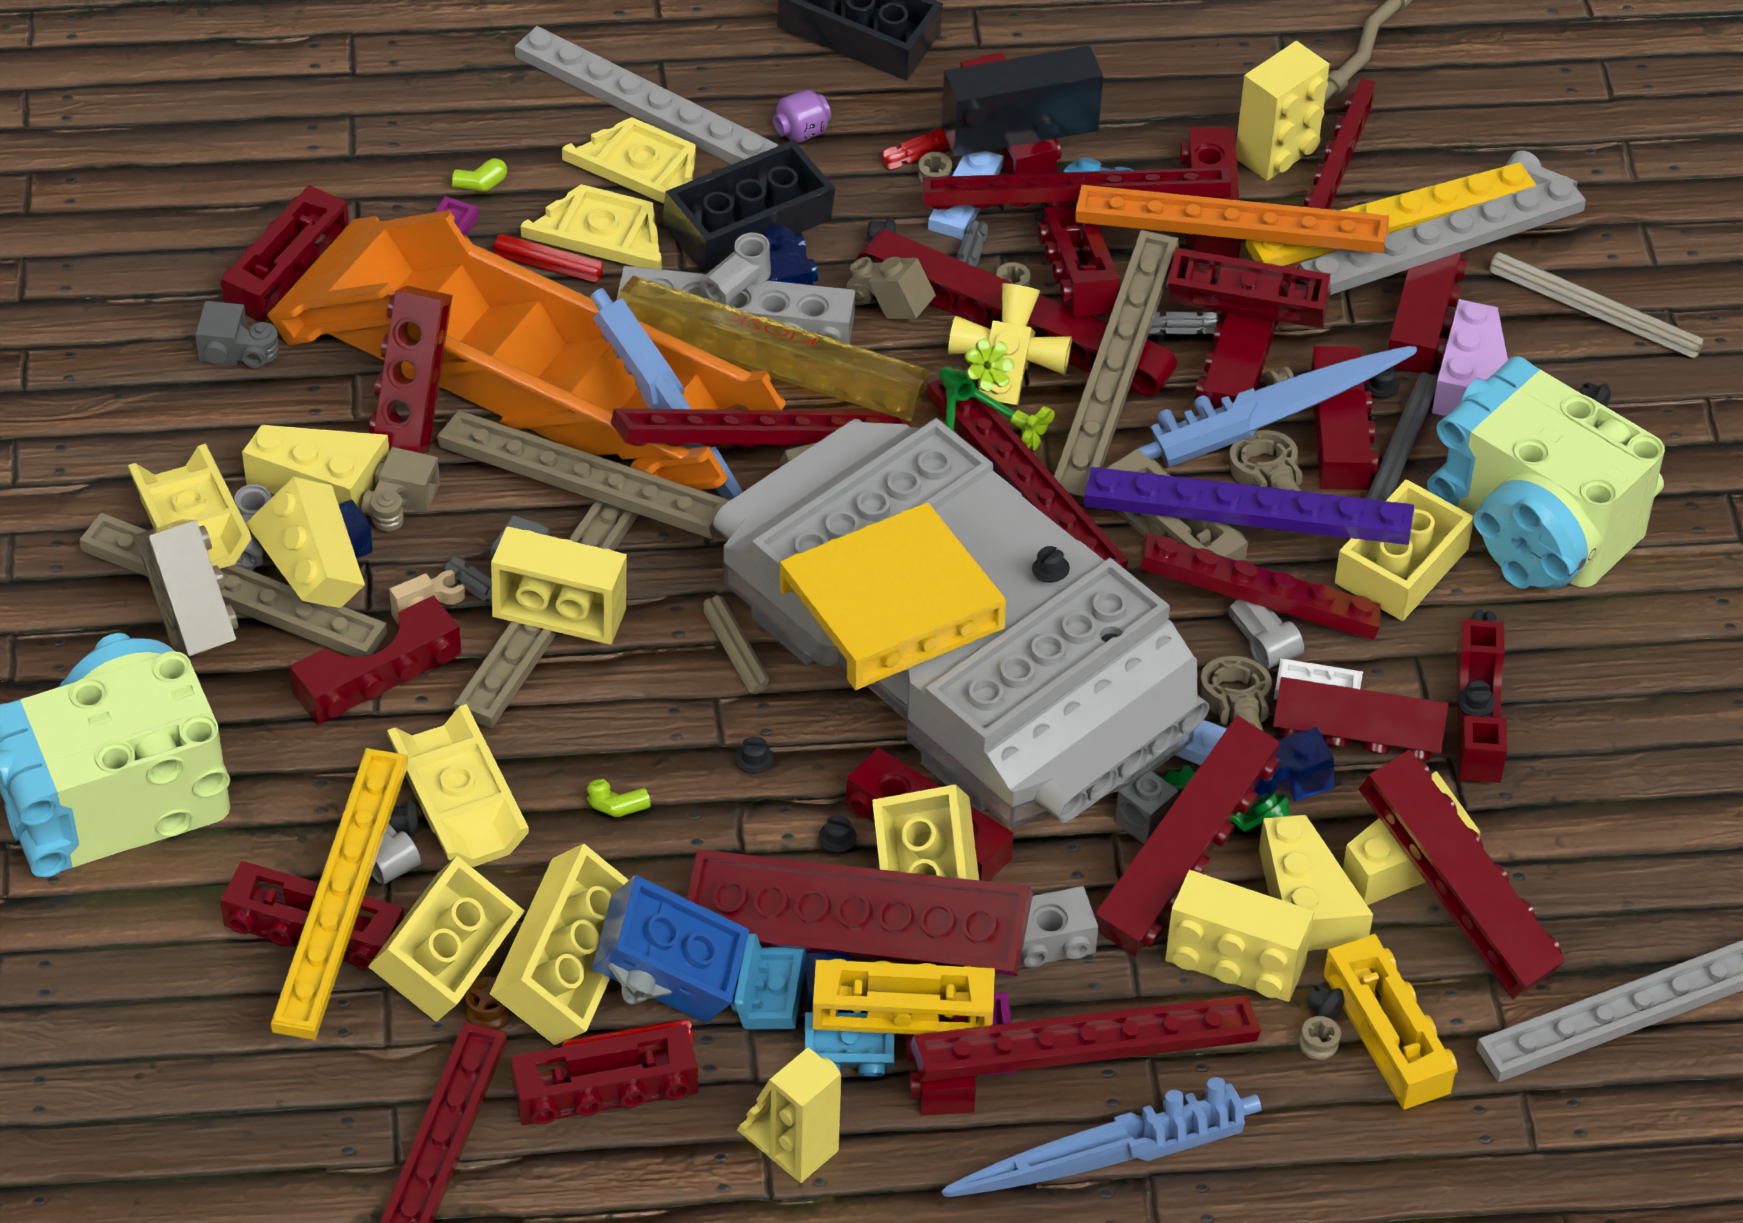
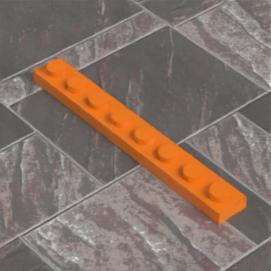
(1232, 218)

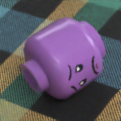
(802, 116)

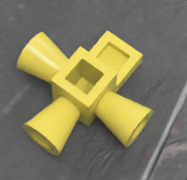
(1022, 345)

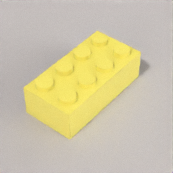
(551, 961)

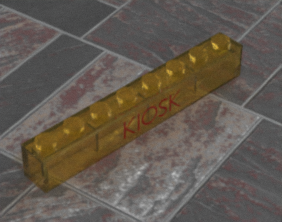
(780, 349)

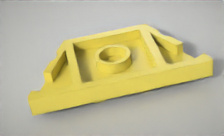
(636, 157)
(600, 226)

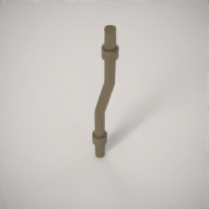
(1339, 78)

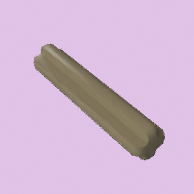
(736, 644)

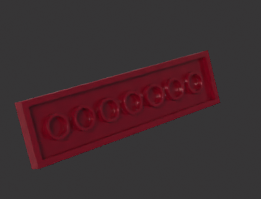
(866, 910)

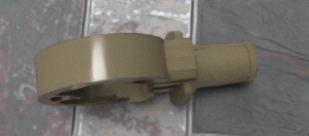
(1279, 473)
(1247, 703)

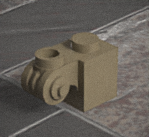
(896, 283)
(403, 481)

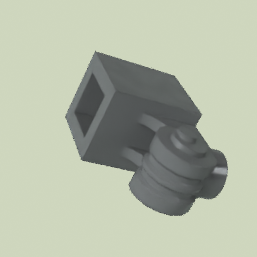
(225, 339)

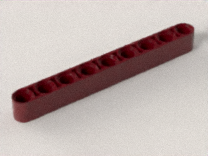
(978, 298)

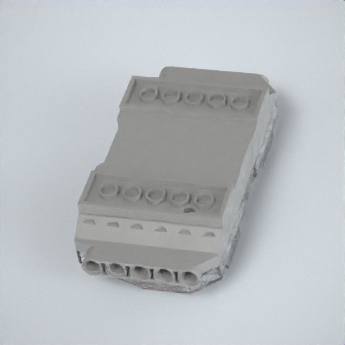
(1025, 721)

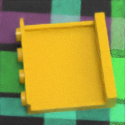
(895, 594)

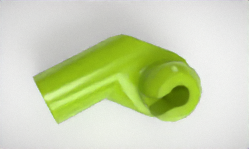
(481, 179)
(616, 804)

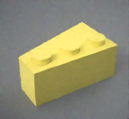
(324, 456)
(309, 542)
(1378, 862)
(1307, 874)
(798, 1115)

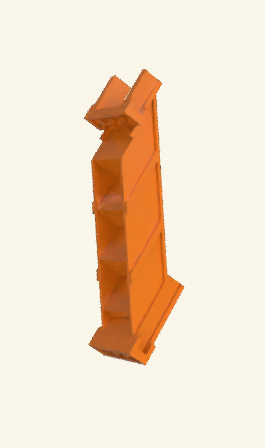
(510, 340)

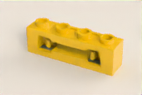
(901, 996)
(1425, 1067)

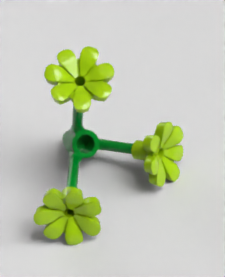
(989, 368)

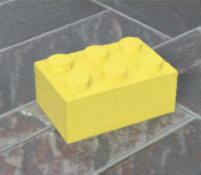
(1281, 110)
(1401, 573)
(559, 585)
(927, 833)
(1239, 936)
(446, 939)

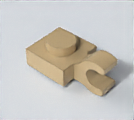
(423, 587)

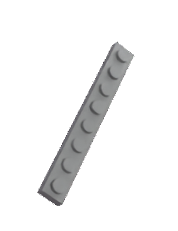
(640, 97)
(1451, 234)
(1613, 1013)

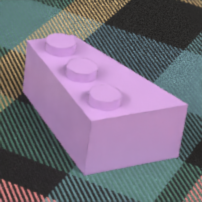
(1472, 352)

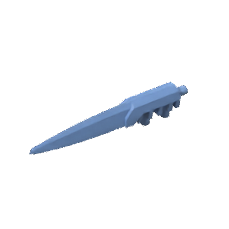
(651, 372)
(1260, 408)
(1124, 1139)

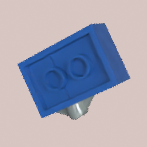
(670, 950)

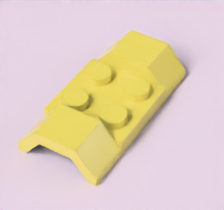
(199, 495)
(461, 790)

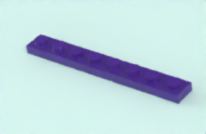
(1249, 505)

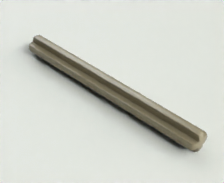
(1596, 305)

